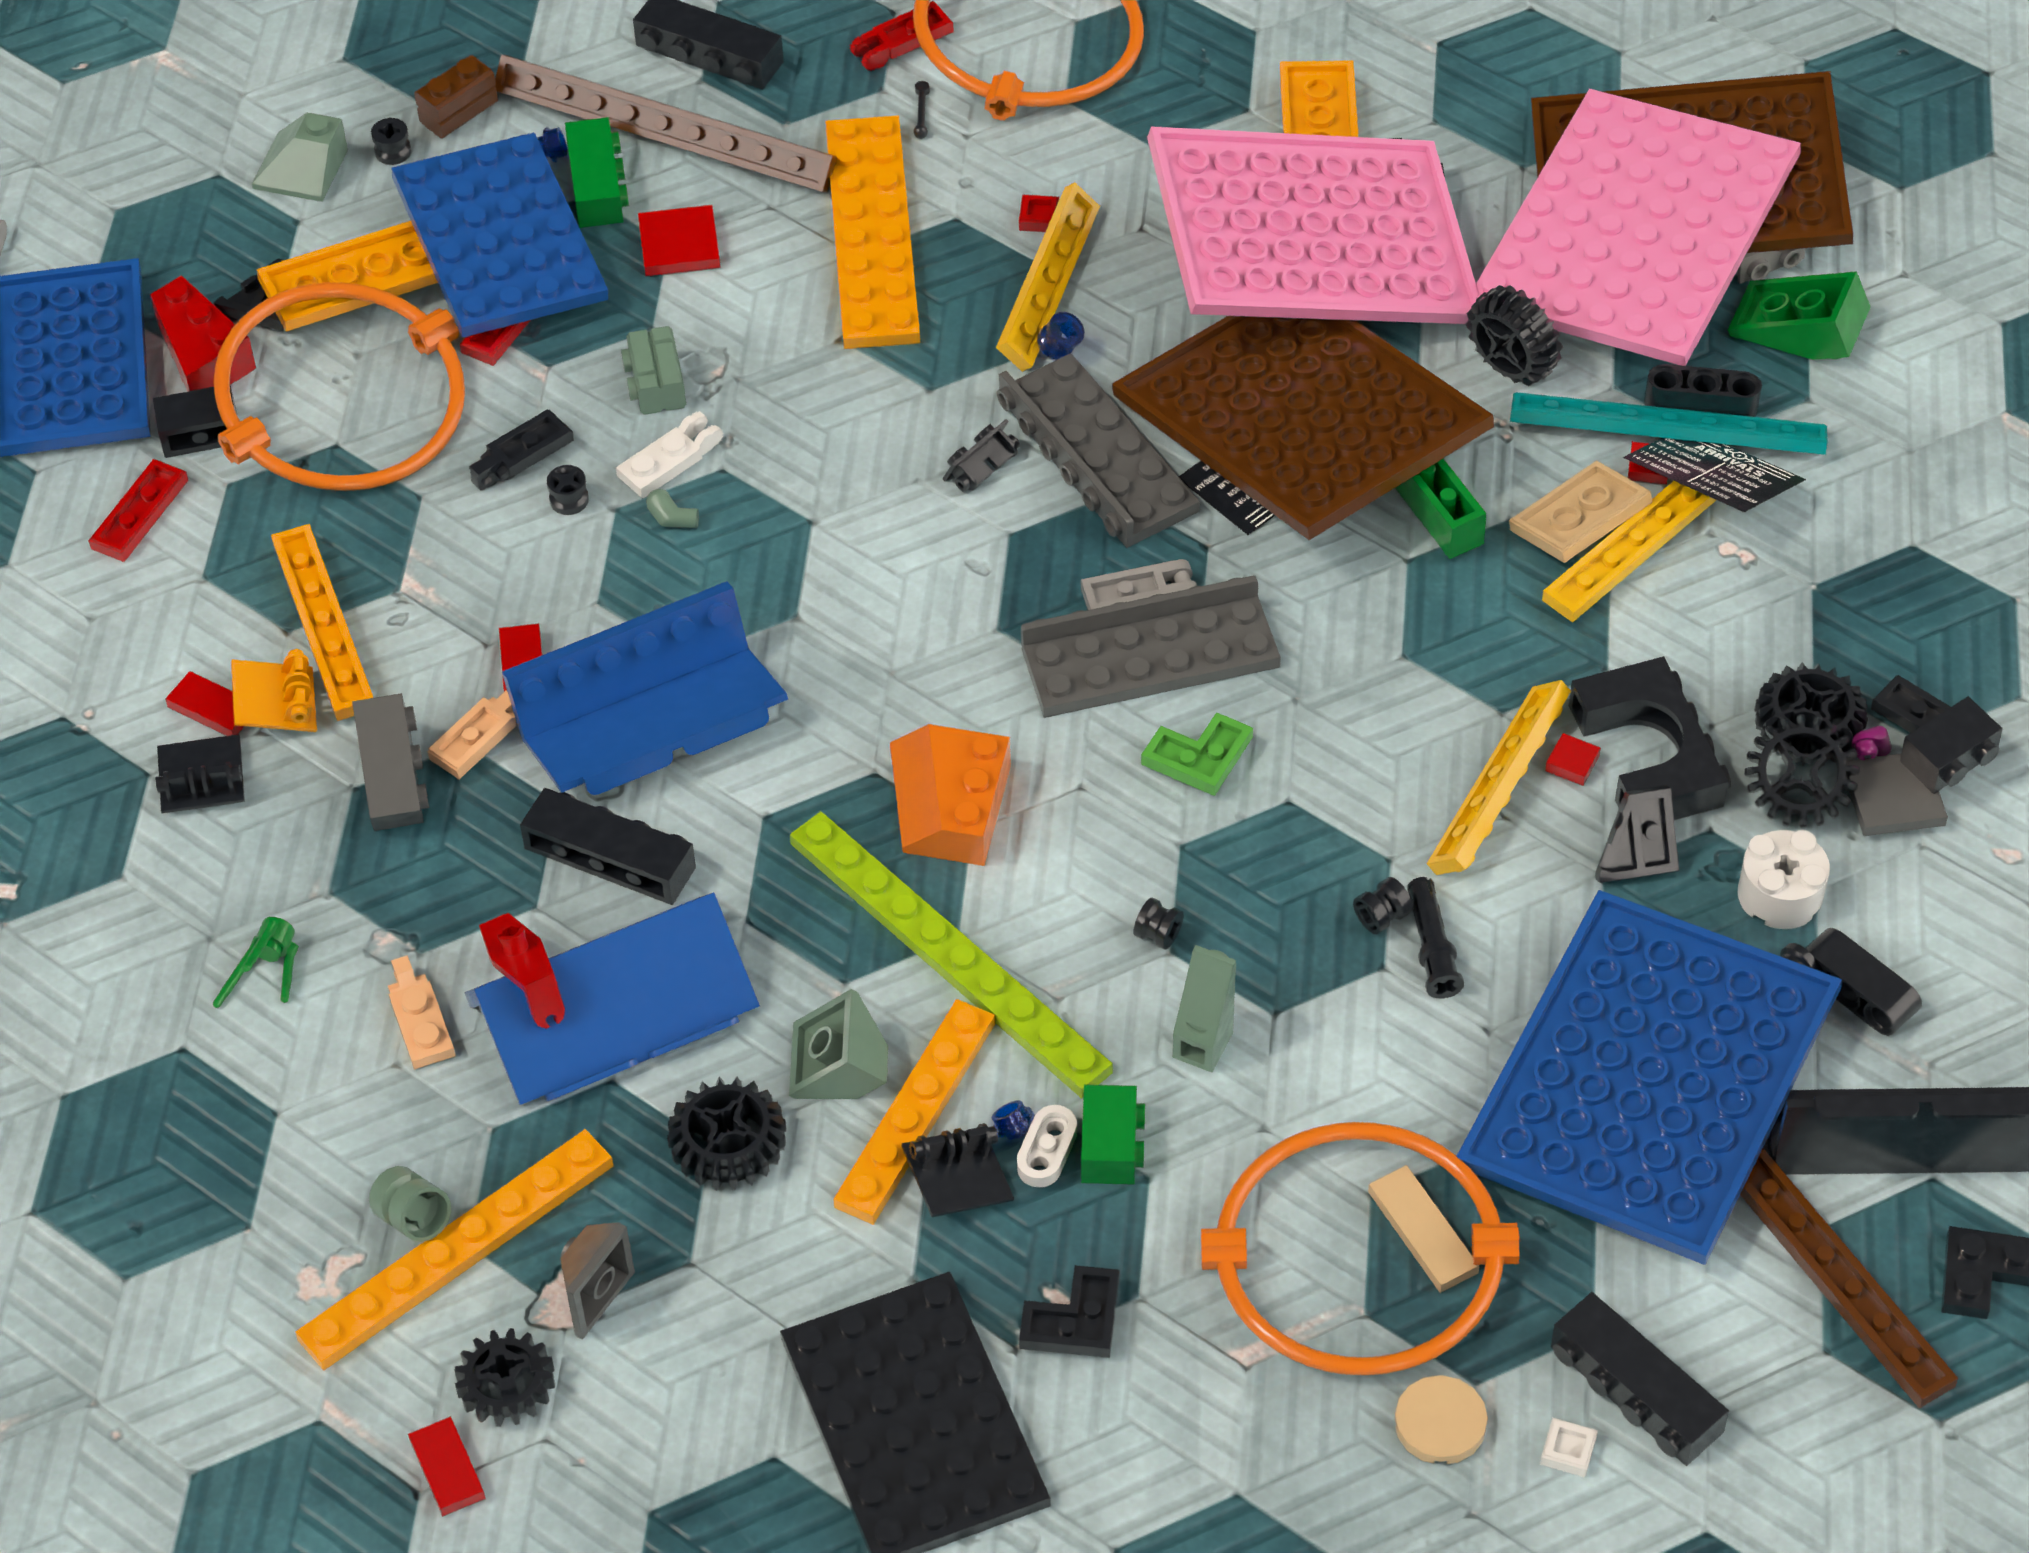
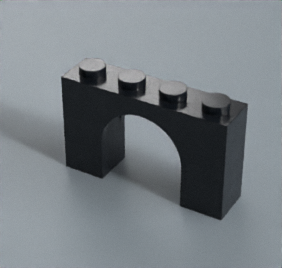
(1654, 698)

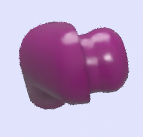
(1872, 742)

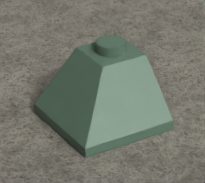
(304, 158)
(837, 1051)

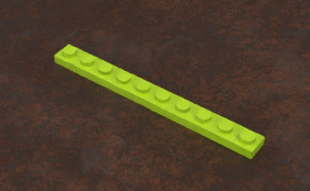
(951, 954)

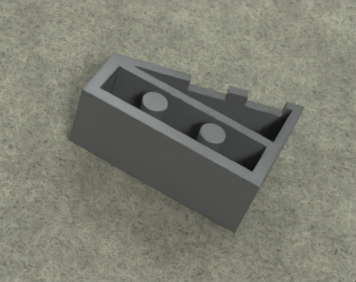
(390, 761)

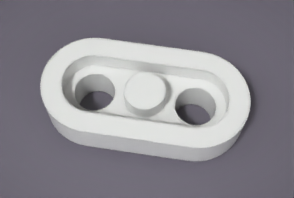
(1045, 1149)

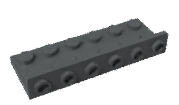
(1097, 450)
(1148, 646)

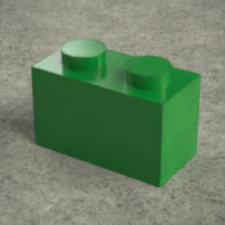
(1109, 1134)

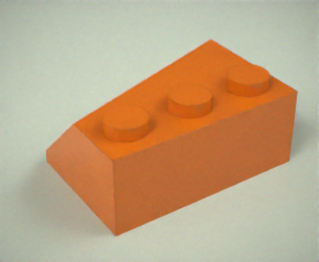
(949, 791)

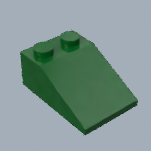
(1803, 314)

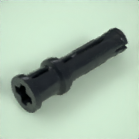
(1436, 953)

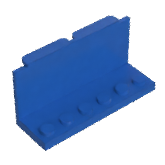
(640, 691)
(622, 1001)

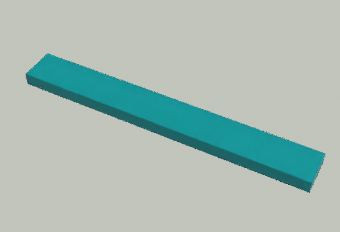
(1669, 423)

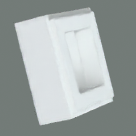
(1568, 1447)

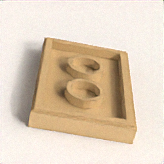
(1580, 511)

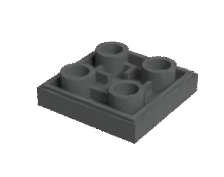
(1893, 798)

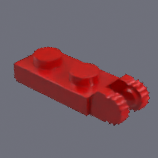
(897, 37)

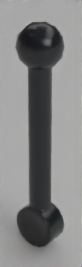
(921, 89)

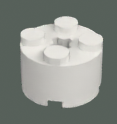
(1783, 878)

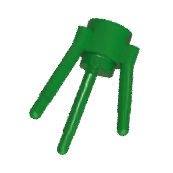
(269, 944)

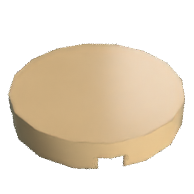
(1441, 1419)

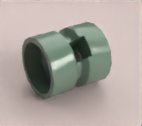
(410, 1203)

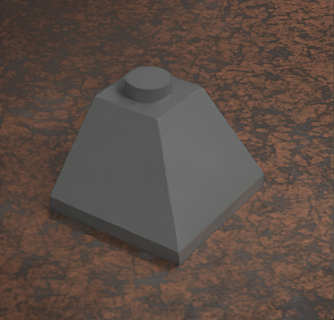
(595, 1272)

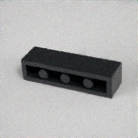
(709, 41)
(608, 845)
(1638, 1379)

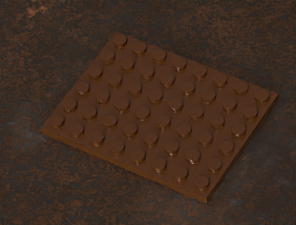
(1796, 107)
(1303, 413)

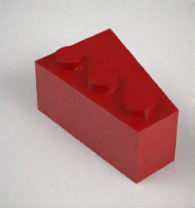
(196, 333)

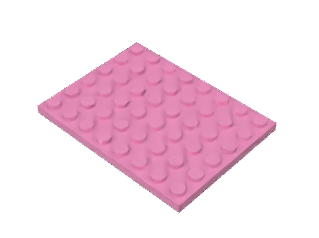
(1640, 223)
(1312, 226)

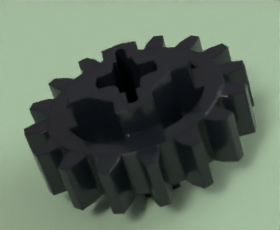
(482, 1379)

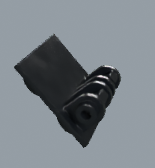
(200, 774)
(958, 1170)

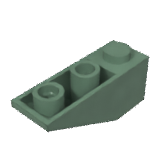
(1205, 1009)

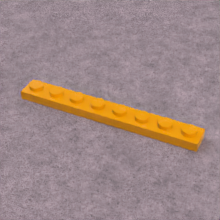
(454, 1249)

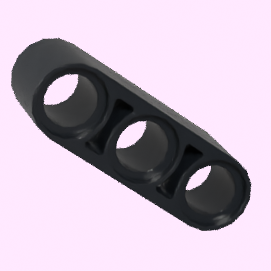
(1703, 389)
(1867, 984)

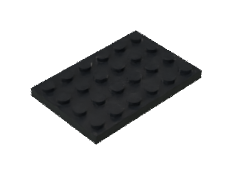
(914, 1418)

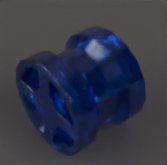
(1051, 339)

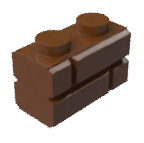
(456, 96)

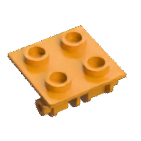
(274, 693)

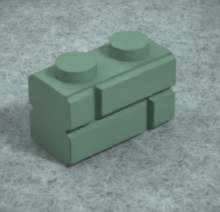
(655, 370)

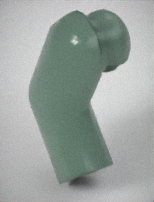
(667, 512)

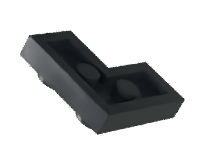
(1975, 1261)
(1075, 1328)

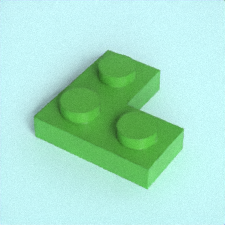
(1201, 762)

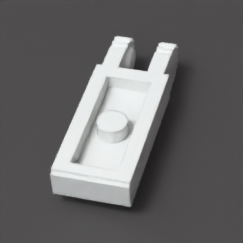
(669, 455)

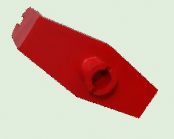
(523, 960)

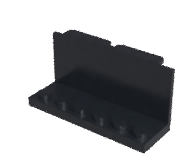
(1902, 1131)

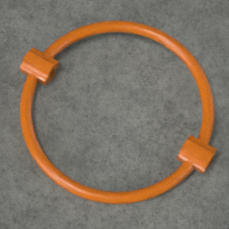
(1006, 89)
(249, 437)
(1492, 1246)

